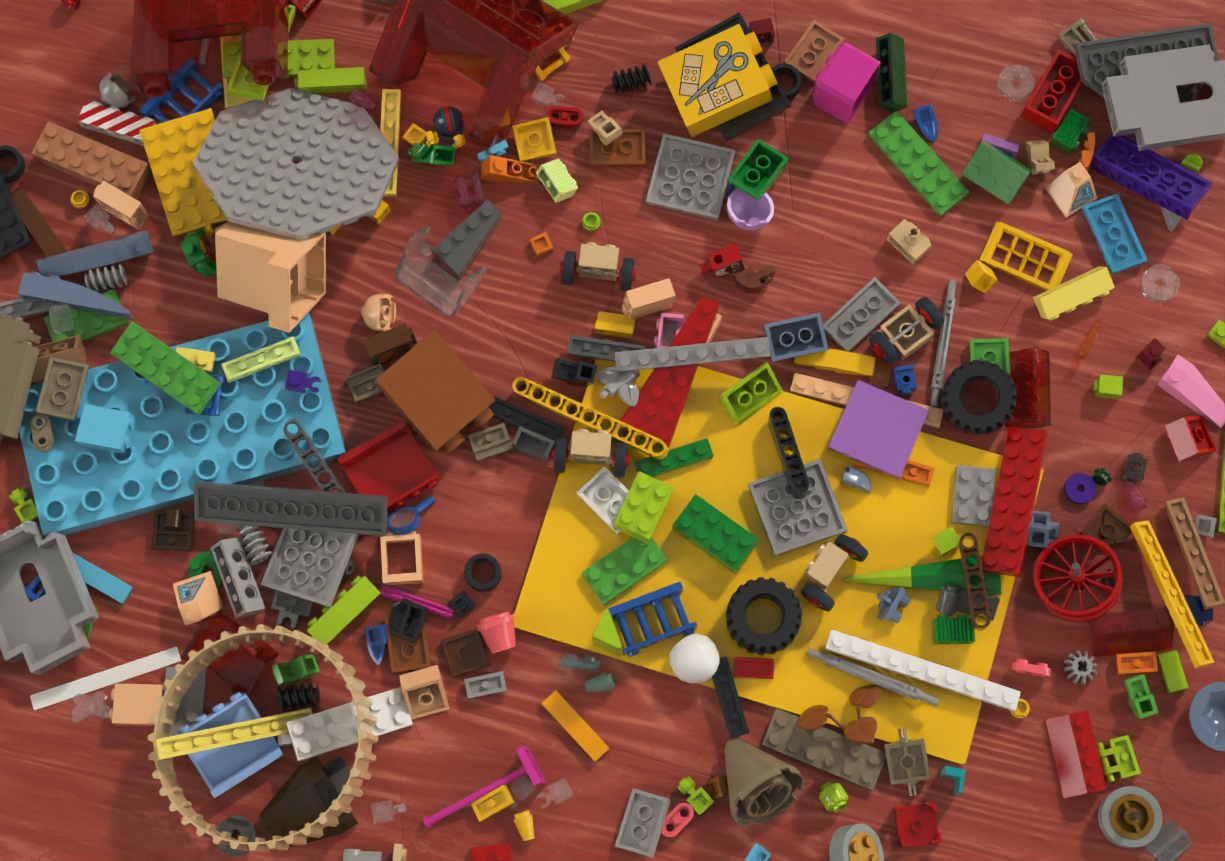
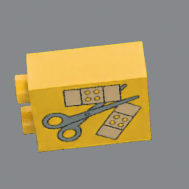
(718, 79)

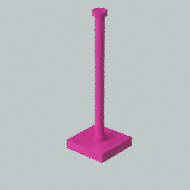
(528, 767)

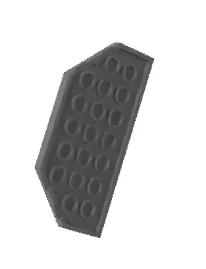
(1102, 57)

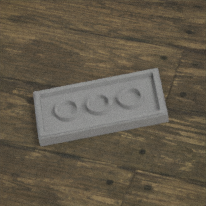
(861, 315)

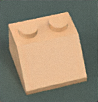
(424, 692)

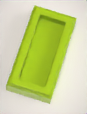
(1172, 671)

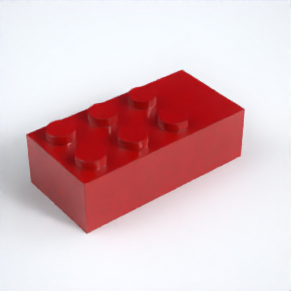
(1053, 92)

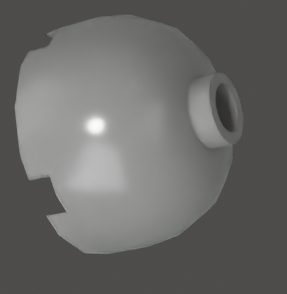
(115, 91)

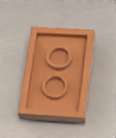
(813, 50)

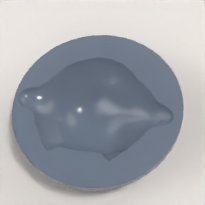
(1208, 716)

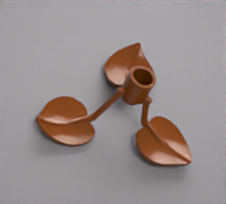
(858, 731)

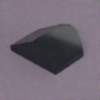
(408, 619)

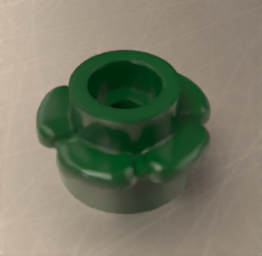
(1102, 476)

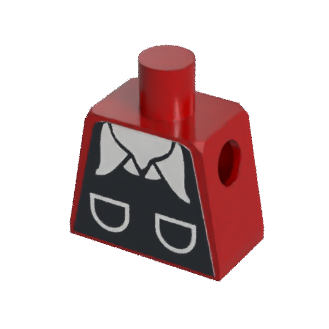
(729, 261)

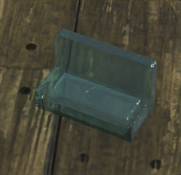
(1169, 842)

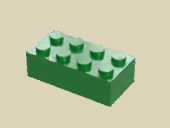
(715, 533)

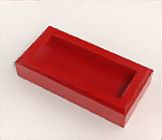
(753, 668)

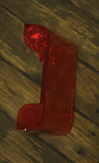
(239, 666)

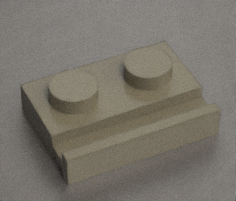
(362, 383)
(490, 442)

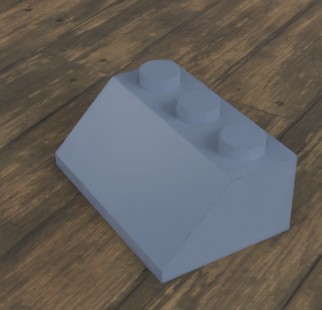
(795, 337)

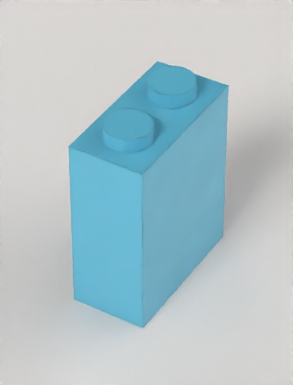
(105, 428)

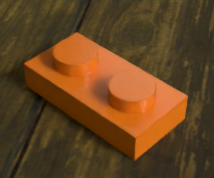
(1136, 663)

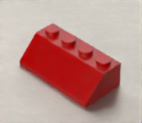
(1075, 754)

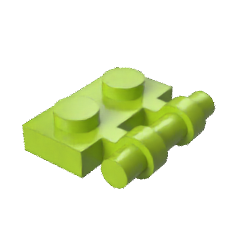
(1123, 757)

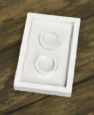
(604, 496)

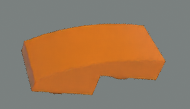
(1088, 152)

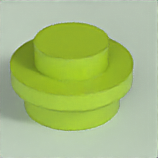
(591, 221)

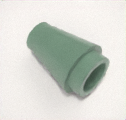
(600, 683)

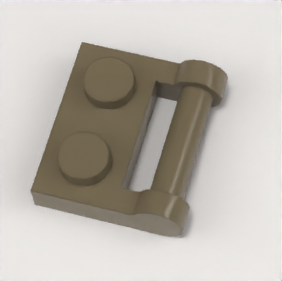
(1071, 36)

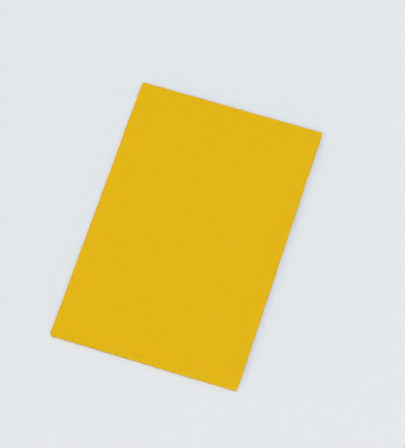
(889, 522)

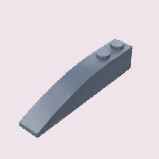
(97, 255)
(60, 292)

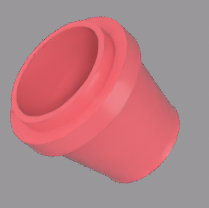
(498, 631)

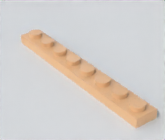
(840, 395)

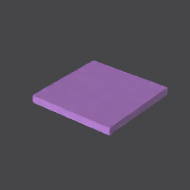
(878, 429)

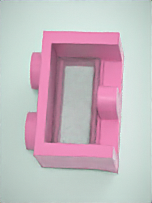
(668, 328)

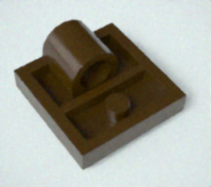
(173, 530)

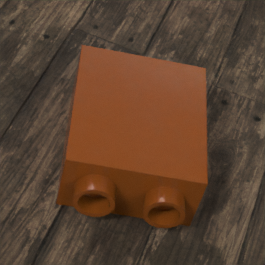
(436, 393)

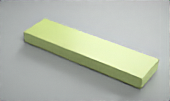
(260, 359)

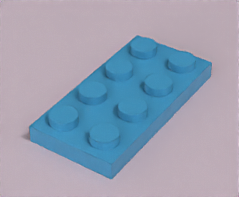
(1114, 234)

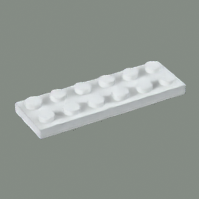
(339, 728)

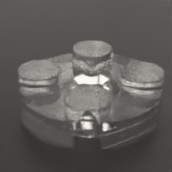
(1020, 73)
(1152, 291)

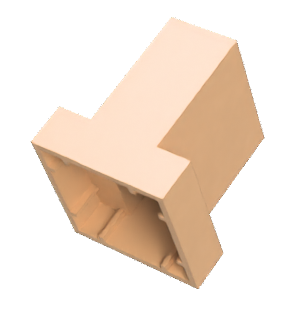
(271, 272)

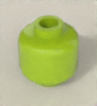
(833, 797)

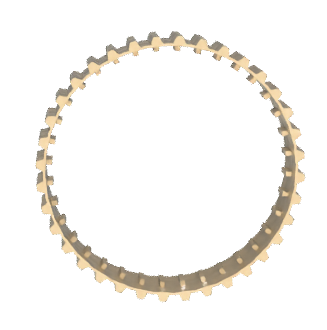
(171, 701)

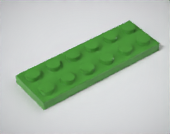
(918, 163)
(165, 368)

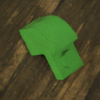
(295, 670)

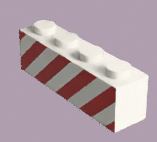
(113, 122)

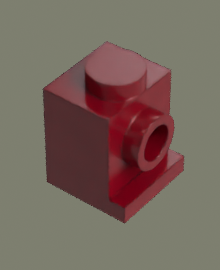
(763, 30)
(1151, 353)

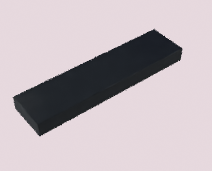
(519, 417)
(729, 700)

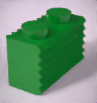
(1069, 132)
(953, 630)

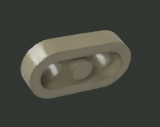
(41, 432)

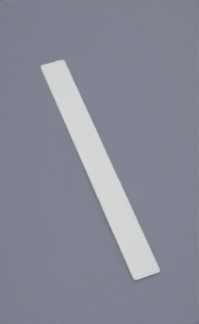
(105, 678)

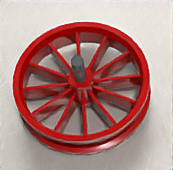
(1078, 578)

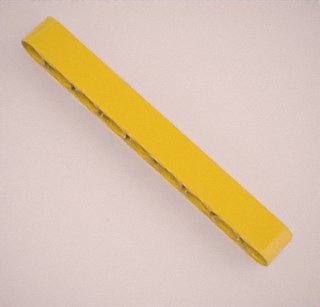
(583, 411)

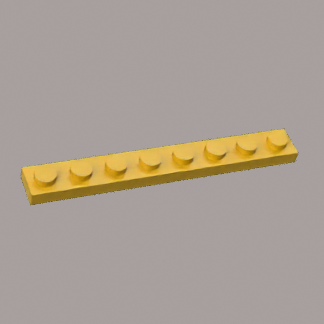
(1172, 594)

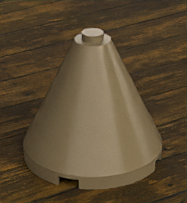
(758, 783)

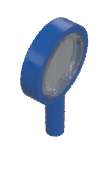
(407, 518)

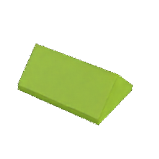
(750, 393)
(607, 636)

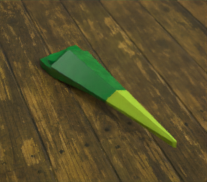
(930, 577)

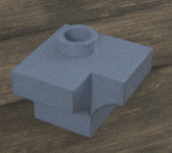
(1042, 530)

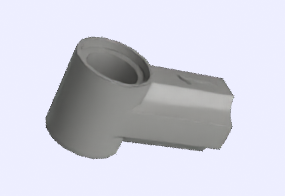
(358, 855)

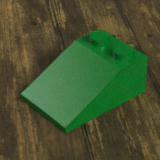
(758, 170)

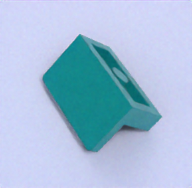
(954, 774)

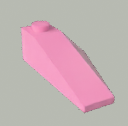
(1190, 387)

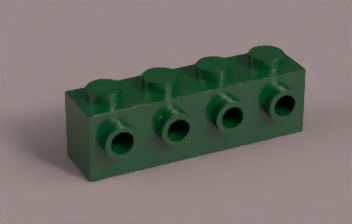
(891, 73)

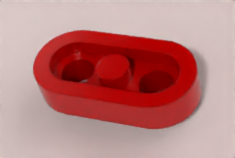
(565, 115)

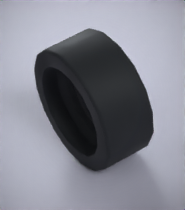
(792, 71)
(19, 169)
(468, 570)

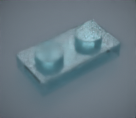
(572, 661)

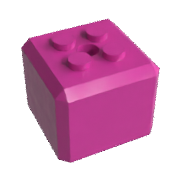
(844, 82)

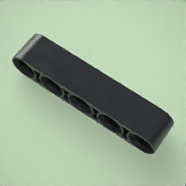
(788, 461)

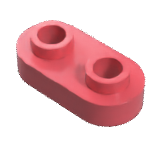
(1039, 670)
(677, 820)

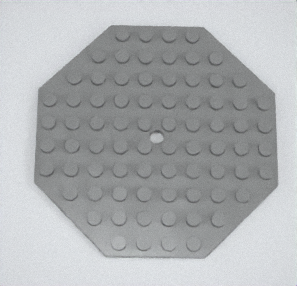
(253, 173)

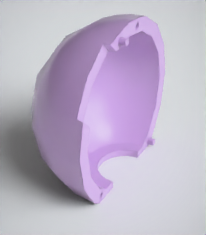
(748, 212)

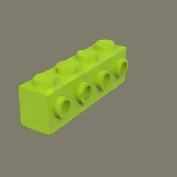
(344, 610)

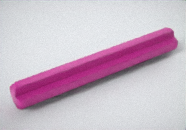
(433, 607)

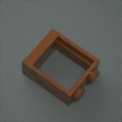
(390, 344)

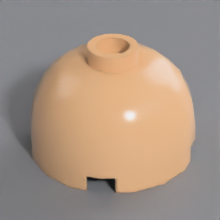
(379, 312)

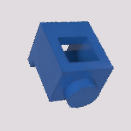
(901, 372)

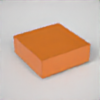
(541, 244)

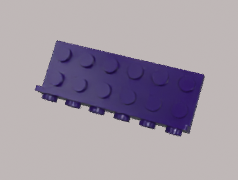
(1150, 175)

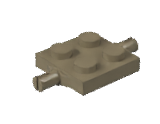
(907, 761)

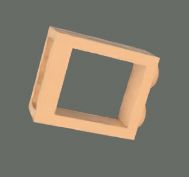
(120, 205)
(406, 578)

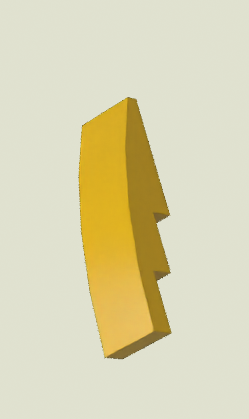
(839, 361)

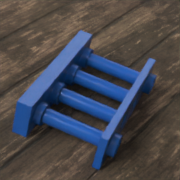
(179, 78)
(655, 599)

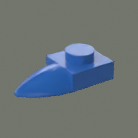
(927, 121)
(376, 638)

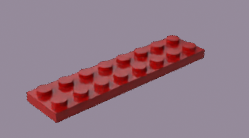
(1014, 501)

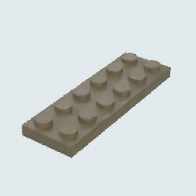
(824, 750)

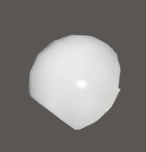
(694, 658)

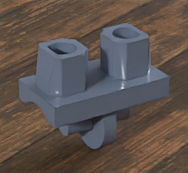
(889, 603)

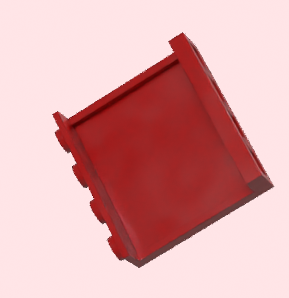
(390, 466)

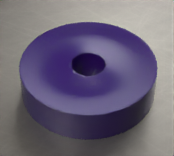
(1085, 482)

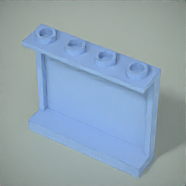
(233, 763)

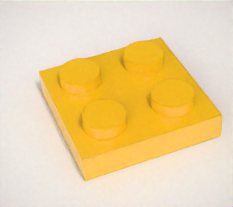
(534, 139)

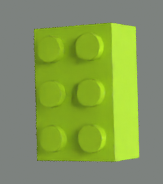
(643, 507)

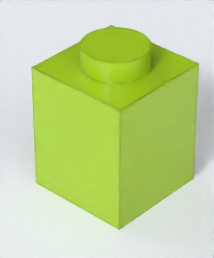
(1108, 386)

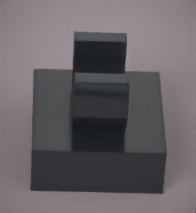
(461, 604)

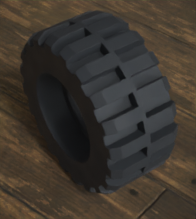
(979, 371)
(775, 592)

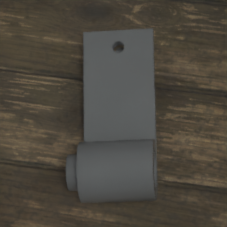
(955, 599)

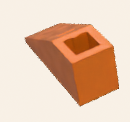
(508, 171)

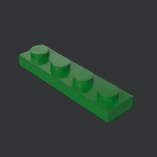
(676, 458)

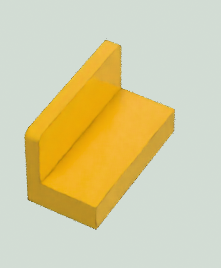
(614, 325)

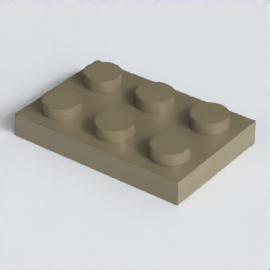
(62, 389)

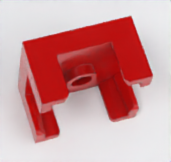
(917, 825)

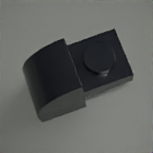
(575, 374)

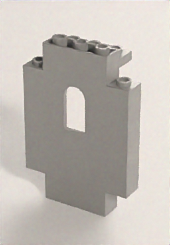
(1148, 104)
(50, 626)

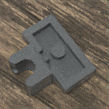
(290, 608)

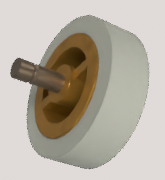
(1130, 817)
(855, 843)

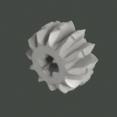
(1086, 672)

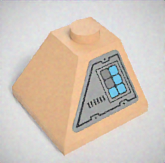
(1072, 190)
(197, 597)

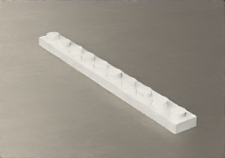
(923, 670)

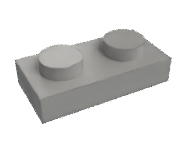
(485, 685)

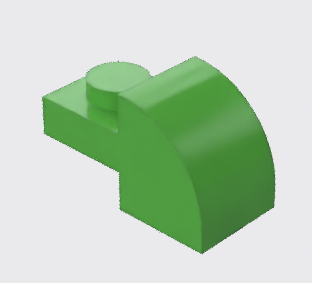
(1140, 698)

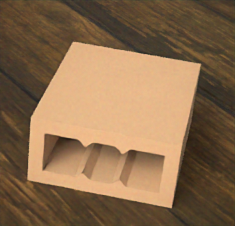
(648, 299)
(135, 704)

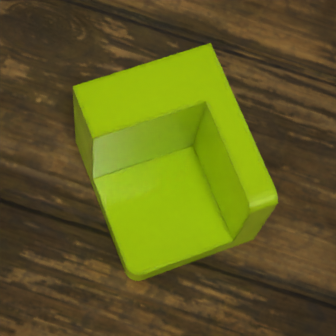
(946, 541)

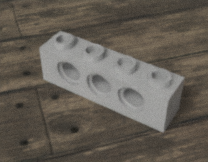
(237, 578)

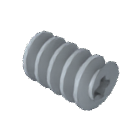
(106, 278)
(254, 543)

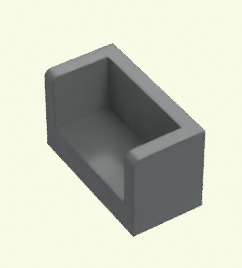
(533, 444)

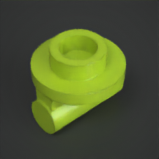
(1192, 162)

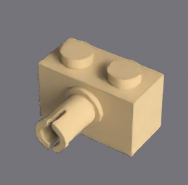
(909, 241)

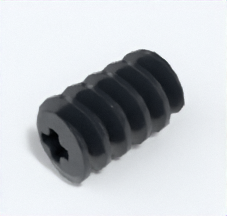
(631, 78)
(298, 696)

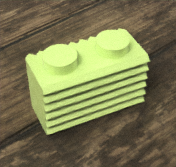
(557, 180)

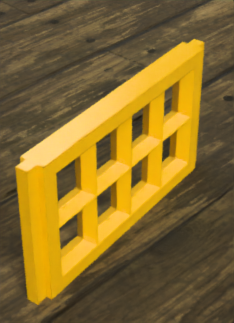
(992, 244)

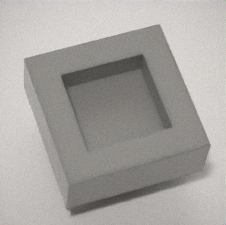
(1205, 525)

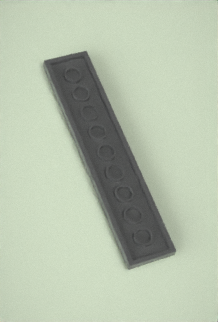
(290, 508)

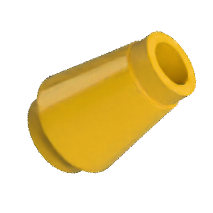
(524, 824)

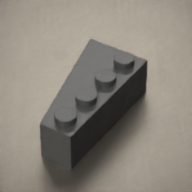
(467, 240)

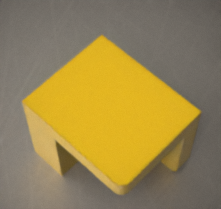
(981, 276)

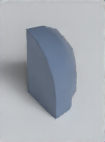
(856, 479)

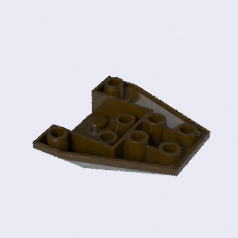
(301, 802)

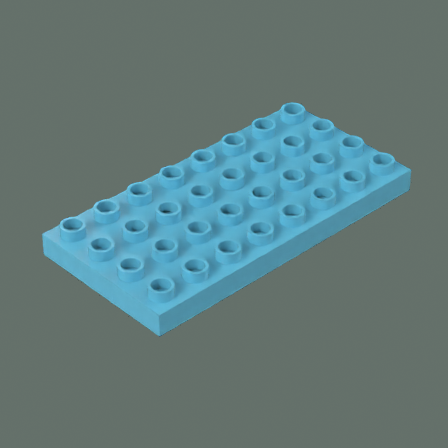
(172, 449)

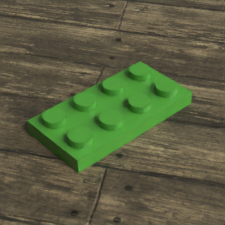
(90, 324)
(623, 568)

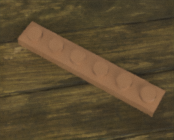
(1194, 553)

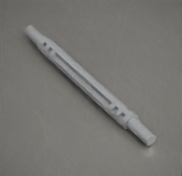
(938, 373)
(873, 677)

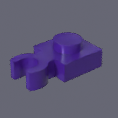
(299, 381)

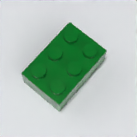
(996, 172)

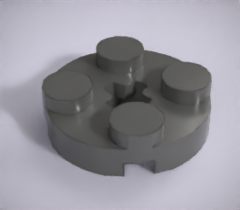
(245, 829)

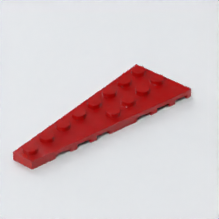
(667, 388)

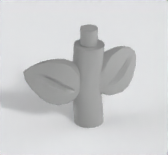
(619, 383)

